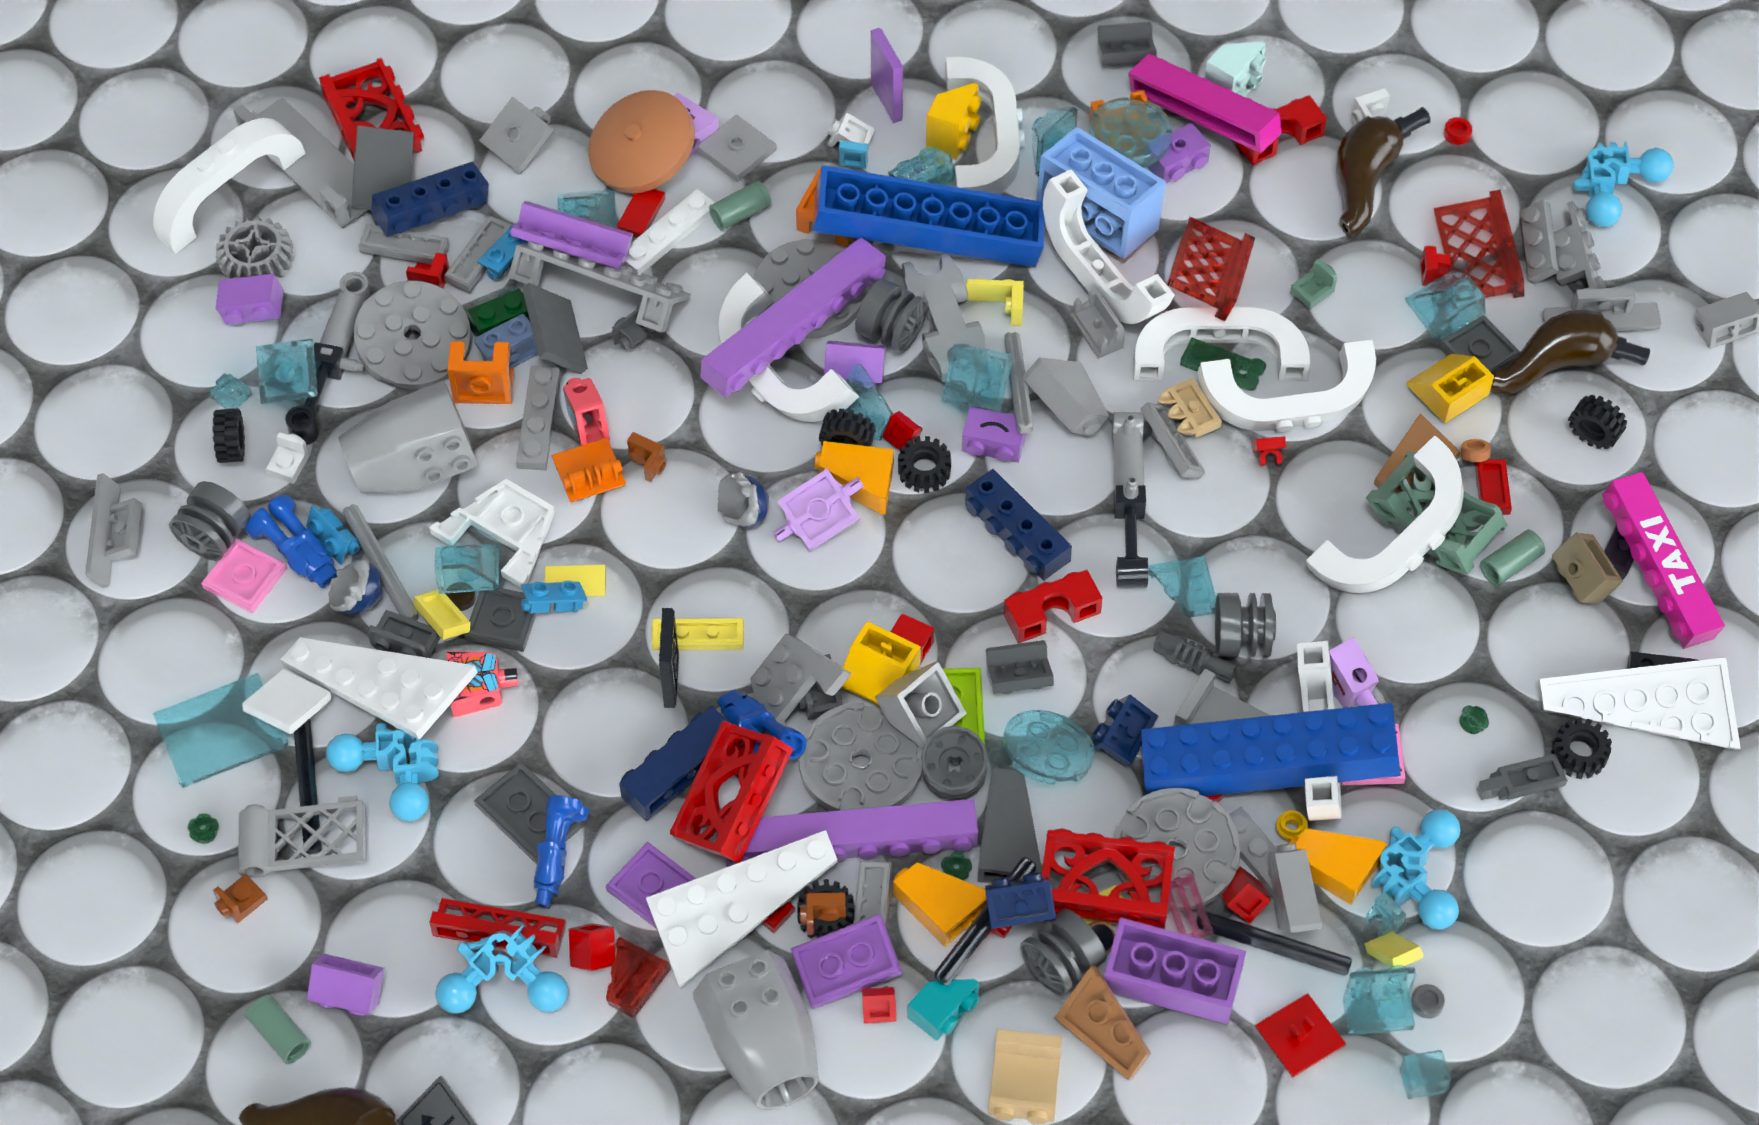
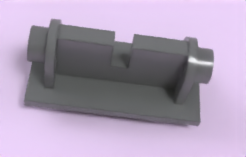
(627, 332)

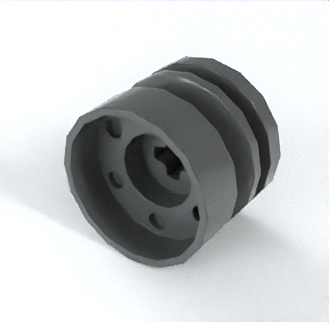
(891, 315)
(209, 520)
(1244, 625)
(954, 746)
(1062, 951)

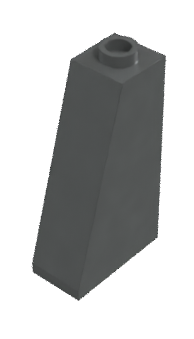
(1007, 826)

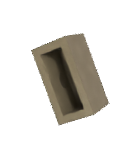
(1586, 568)

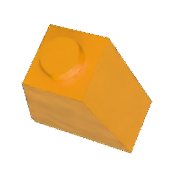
(869, 463)
(1340, 861)
(939, 900)

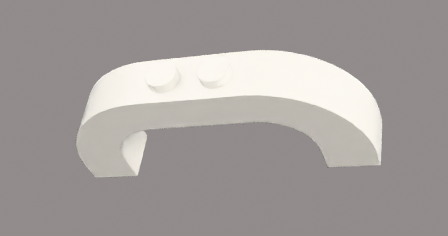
(998, 93)
(213, 168)
(1088, 262)
(742, 305)
(1241, 326)
(1286, 412)
(1416, 540)
(1317, 693)

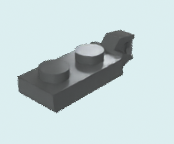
(1523, 779)

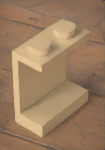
(1025, 1076)

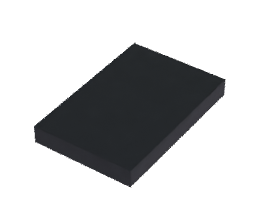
(669, 658)

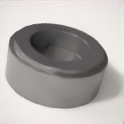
(1427, 1001)

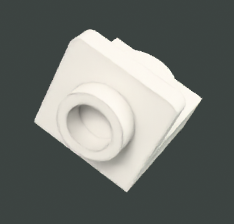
(1370, 105)
(849, 129)
(288, 458)

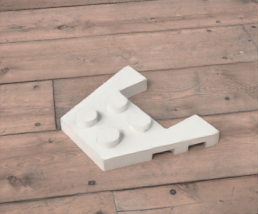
(508, 516)

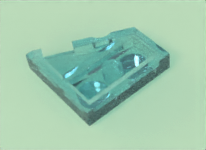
(870, 400)
(1187, 584)

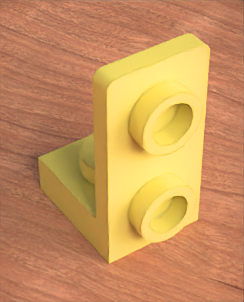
(999, 291)

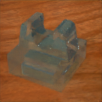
(230, 392)
(1387, 911)

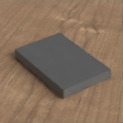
(380, 163)
(554, 328)
(519, 809)

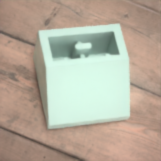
(1237, 66)

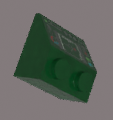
(495, 309)

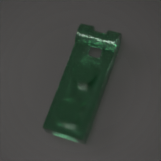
(1200, 351)

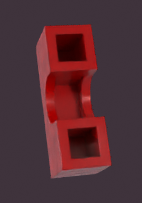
(1299, 119)
(1073, 593)

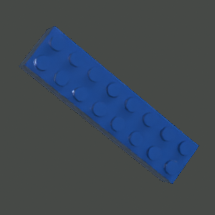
(929, 216)
(1272, 751)

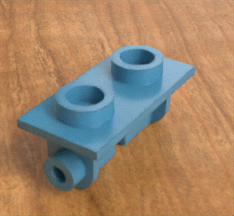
(500, 255)
(325, 528)
(565, 595)

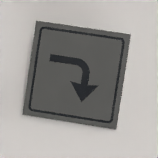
(437, 1107)

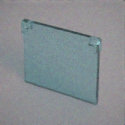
(215, 733)

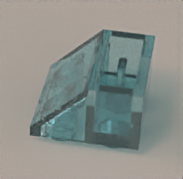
(977, 378)

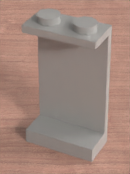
(1211, 704)

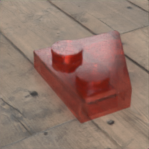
(634, 977)

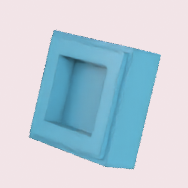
(853, 154)

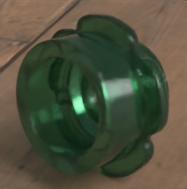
(1473, 719)
(205, 835)
(957, 858)

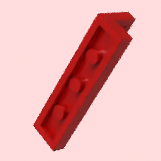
(471, 929)

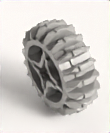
(254, 249)

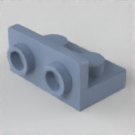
(517, 333)

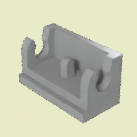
(1728, 320)
(1098, 324)

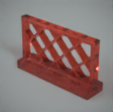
(1501, 237)
(1229, 273)

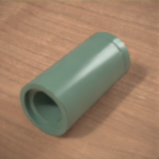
(740, 205)
(1512, 557)
(278, 1029)

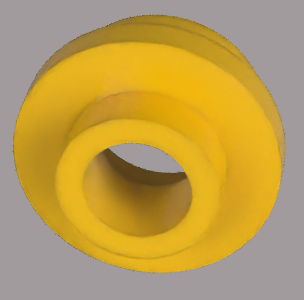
(1291, 817)

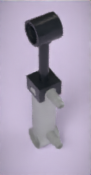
(331, 352)
(1129, 494)

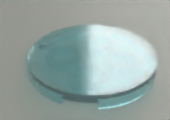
(1133, 129)
(1048, 746)

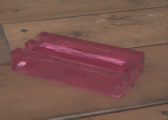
(1179, 883)

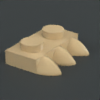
(1192, 407)

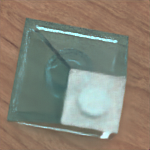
(1050, 130)
(590, 205)
(1447, 304)
(286, 371)
(467, 568)

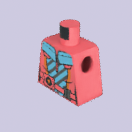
(581, 399)
(485, 687)

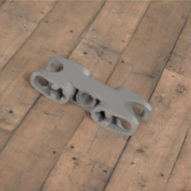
(947, 324)

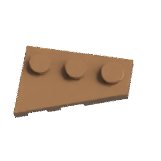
(1413, 441)
(1103, 1025)

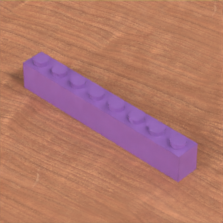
(792, 317)
(874, 830)

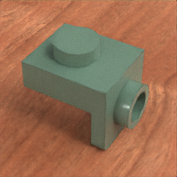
(1315, 285)

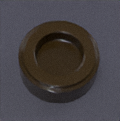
(462, 600)

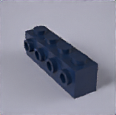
(429, 199)
(1017, 525)
(671, 767)

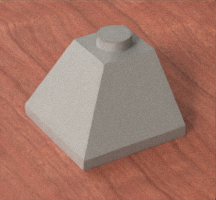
(921, 703)

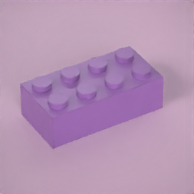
(1174, 970)

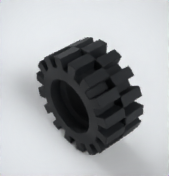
(1597, 422)
(847, 428)
(228, 435)
(924, 450)
(1585, 733)
(825, 927)

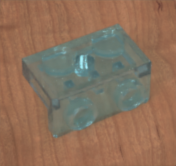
(929, 166)

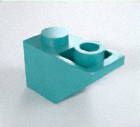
(940, 1006)

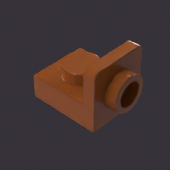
(648, 453)
(239, 898)
(823, 906)

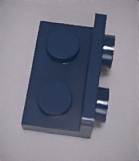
(1121, 730)
(1020, 900)

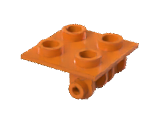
(589, 470)

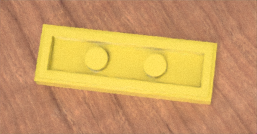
(704, 633)

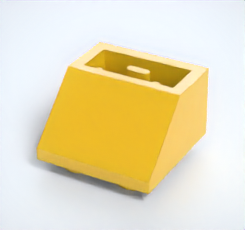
(952, 119)
(1452, 385)
(878, 660)

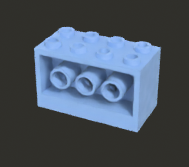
(1121, 196)

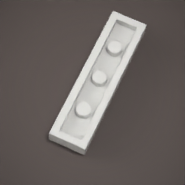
(668, 232)

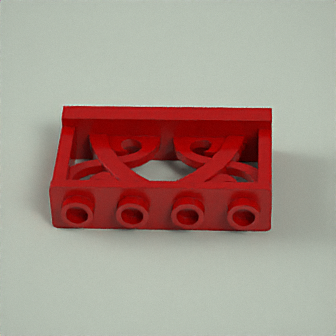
(338, 97)
(739, 817)
(1118, 852)

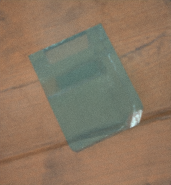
(1425, 1074)

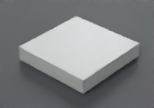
(286, 701)

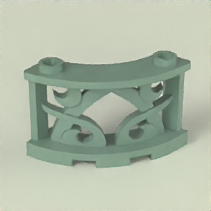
(1451, 554)

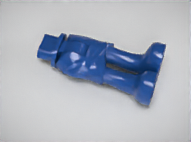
(303, 551)
(752, 715)
(549, 873)

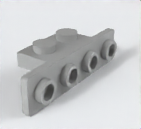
(1575, 252)
(1616, 306)
(112, 530)

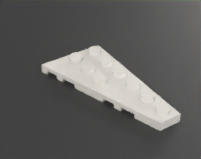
(390, 685)
(1668, 700)
(723, 907)

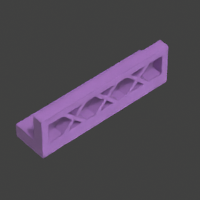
(572, 234)

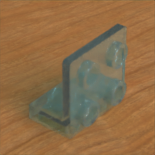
(1379, 1000)

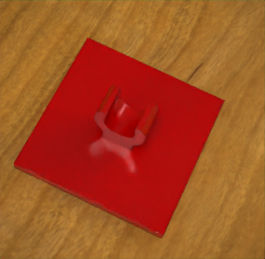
(1300, 1035)

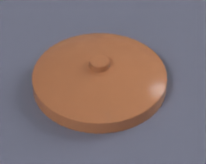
(641, 141)

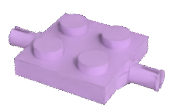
(818, 509)

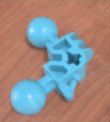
(1612, 166)
(408, 799)
(1403, 870)
(458, 992)

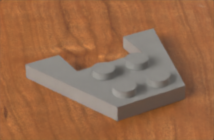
(791, 673)

